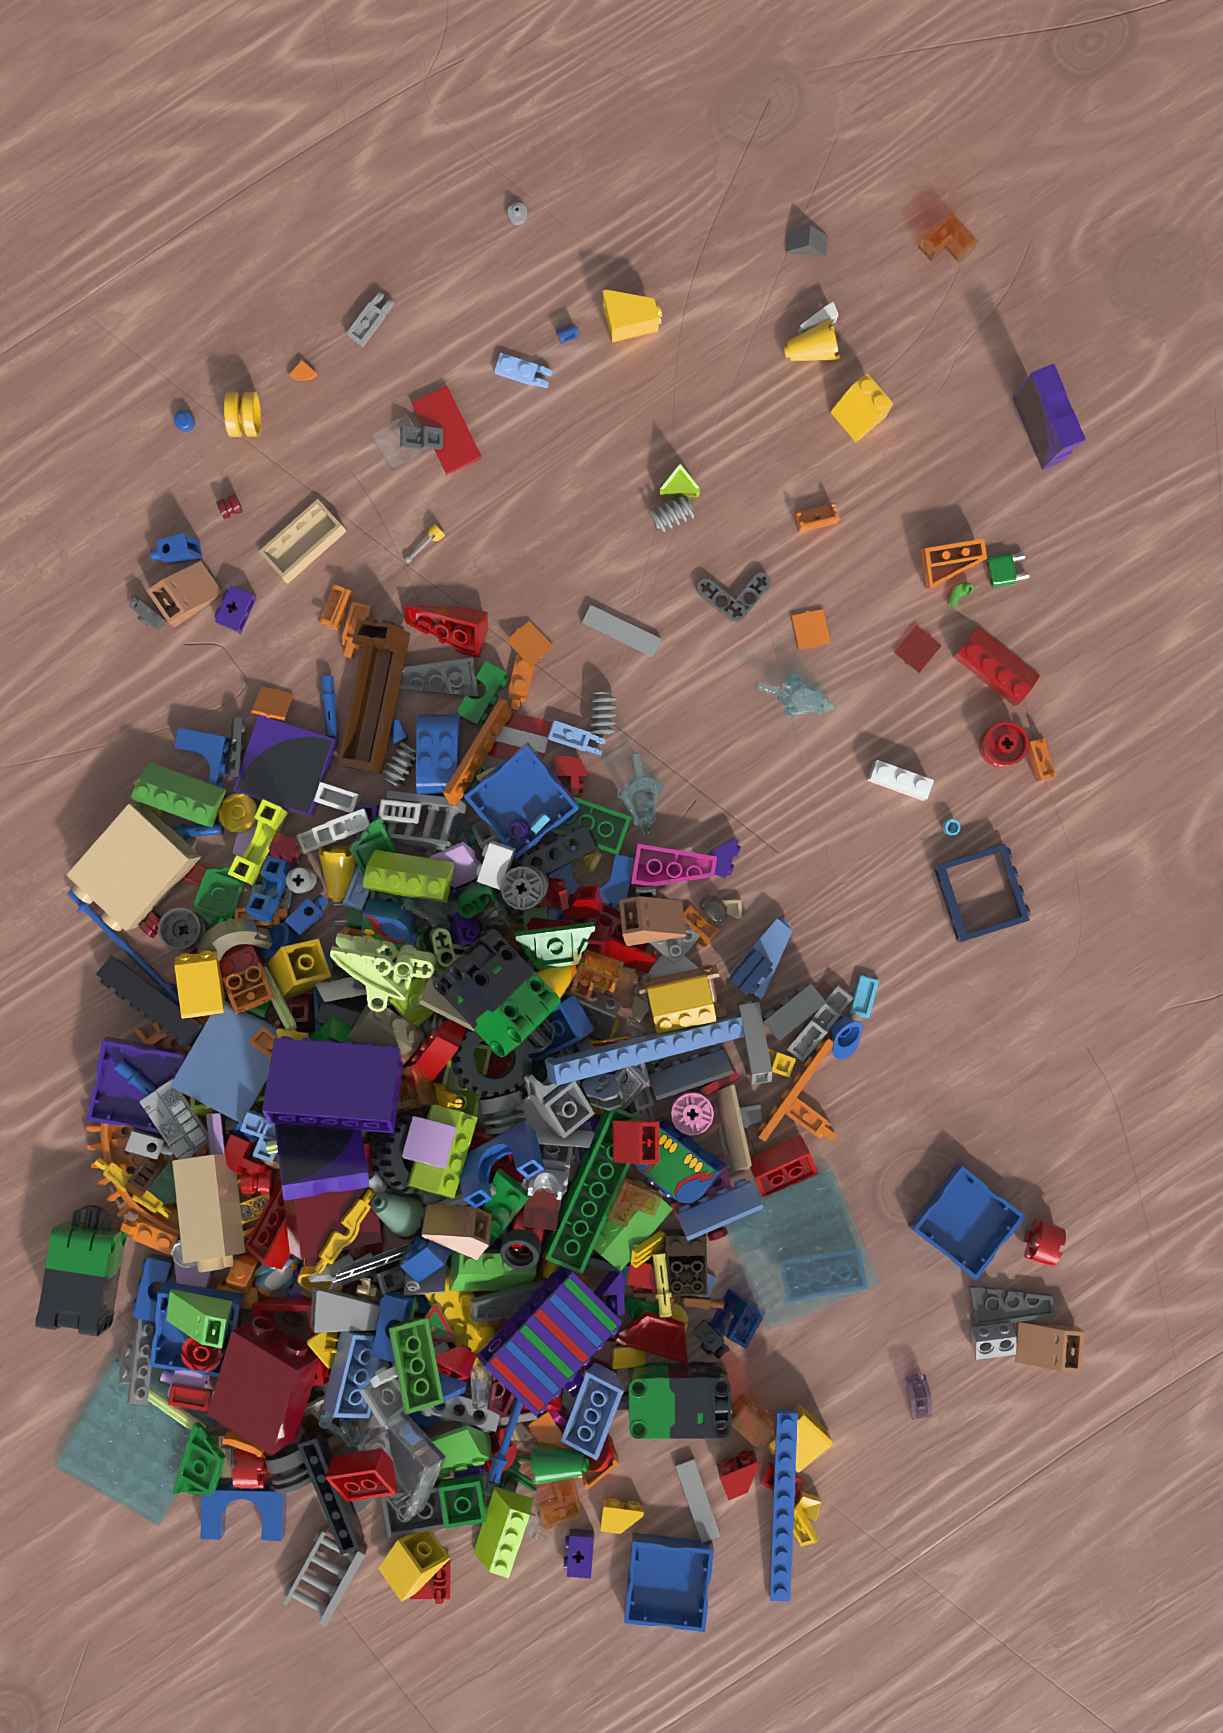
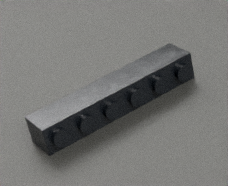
(149, 1000)
(337, 1510)

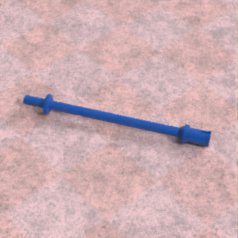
(167, 988)
(500, 1459)

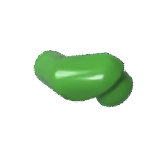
(958, 591)

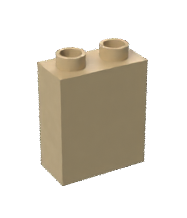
(132, 867)
(208, 1211)

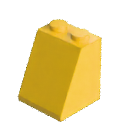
(630, 315)
(862, 407)
(298, 968)
(199, 984)
(811, 1439)
(413, 1563)

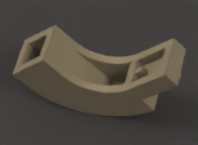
(233, 933)

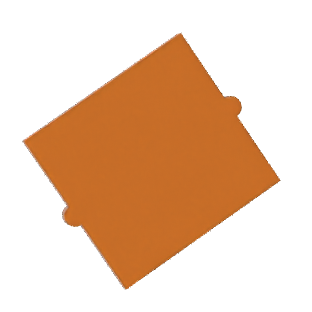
(811, 629)
(529, 643)
(272, 703)

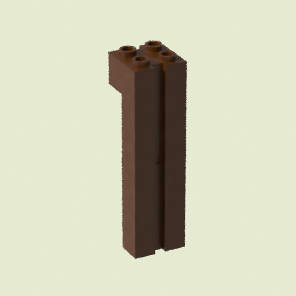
(373, 693)

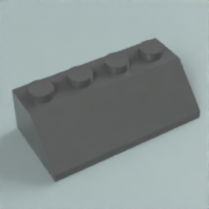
(690, 1073)

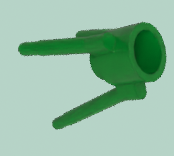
(513, 1471)

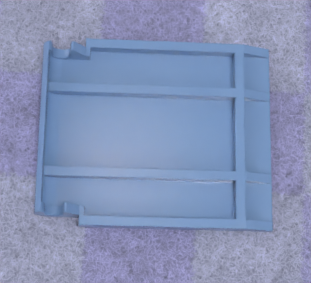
(224, 1066)

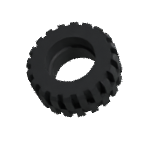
(484, 1085)
(388, 1155)

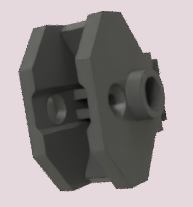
(605, 1088)

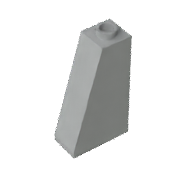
(755, 1043)
(341, 1311)

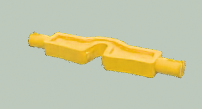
(445, 1097)
(120, 1178)
(337, 1241)

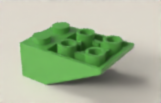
(199, 1316)

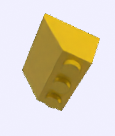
(681, 1004)

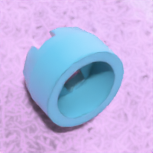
(954, 827)

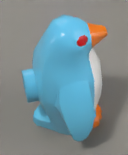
(271, 1278)

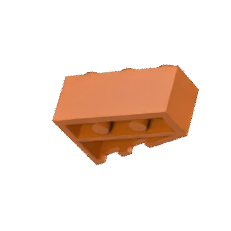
(945, 561)

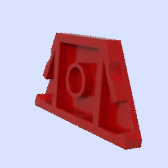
(655, 1336)

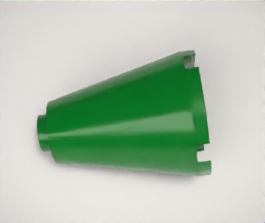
(556, 1463)

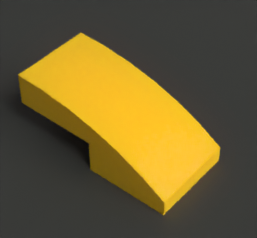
(781, 1063)
(626, 1357)

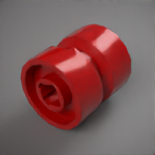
(260, 1182)

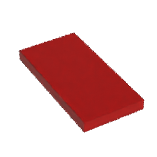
(441, 412)

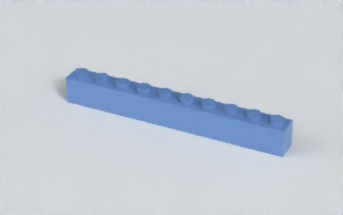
(642, 1049)

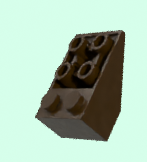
(686, 1263)
(314, 1411)

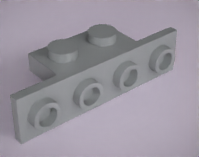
(136, 1362)

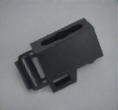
(711, 1339)

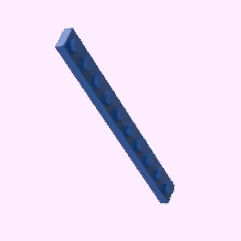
(783, 1504)

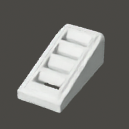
(824, 314)
(384, 808)

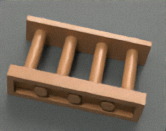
(709, 970)

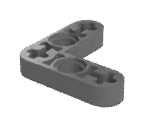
(739, 603)

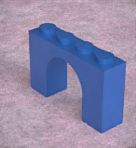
(211, 746)
(613, 890)
(519, 1141)
(269, 1503)

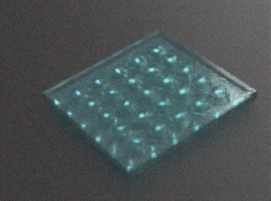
(802, 1251)
(129, 1448)

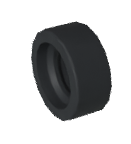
(524, 1238)

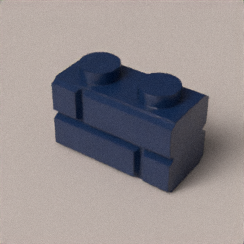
(751, 971)

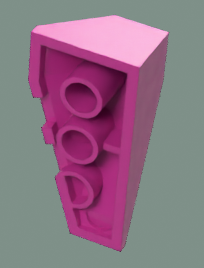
(665, 866)

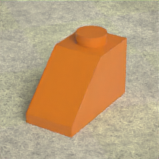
(242, 1273)
(546, 1430)

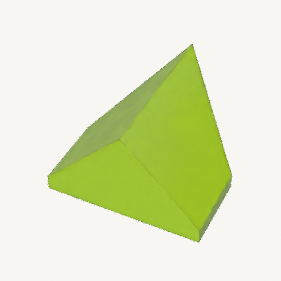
(679, 485)

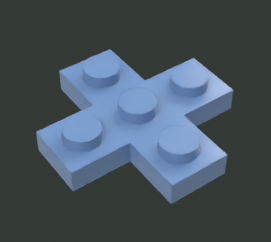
(258, 1125)

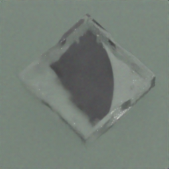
(414, 1458)

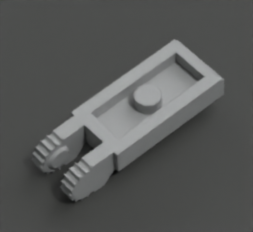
(369, 320)

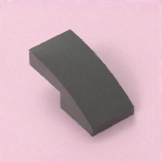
(421, 438)

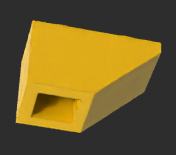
(619, 1516)

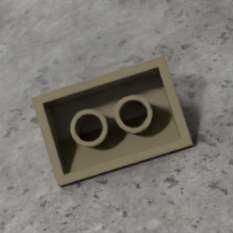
(433, 1000)
(384, 1029)

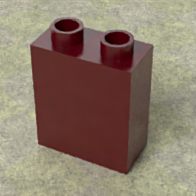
(315, 1217)
(264, 1384)

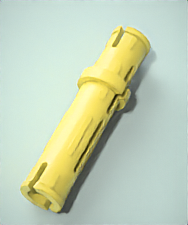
(663, 1294)

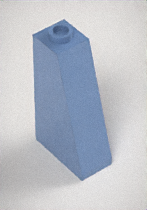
(770, 945)

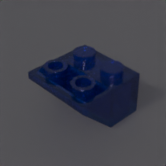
(738, 1318)

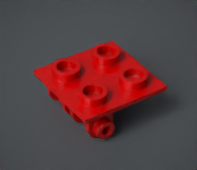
(437, 1586)

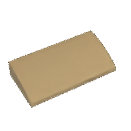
(302, 541)
(733, 1129)

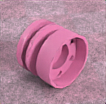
(684, 1103)

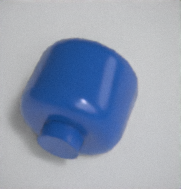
(184, 421)

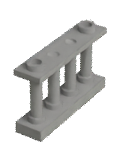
(433, 804)
(335, 1592)

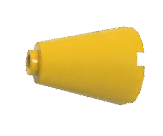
(814, 344)
(338, 870)
(558, 977)

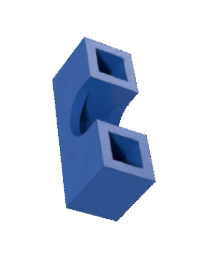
(265, 903)
(155, 1269)
(393, 1307)

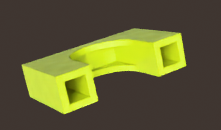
(249, 865)

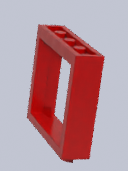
(265, 1308)

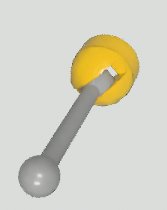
(434, 534)

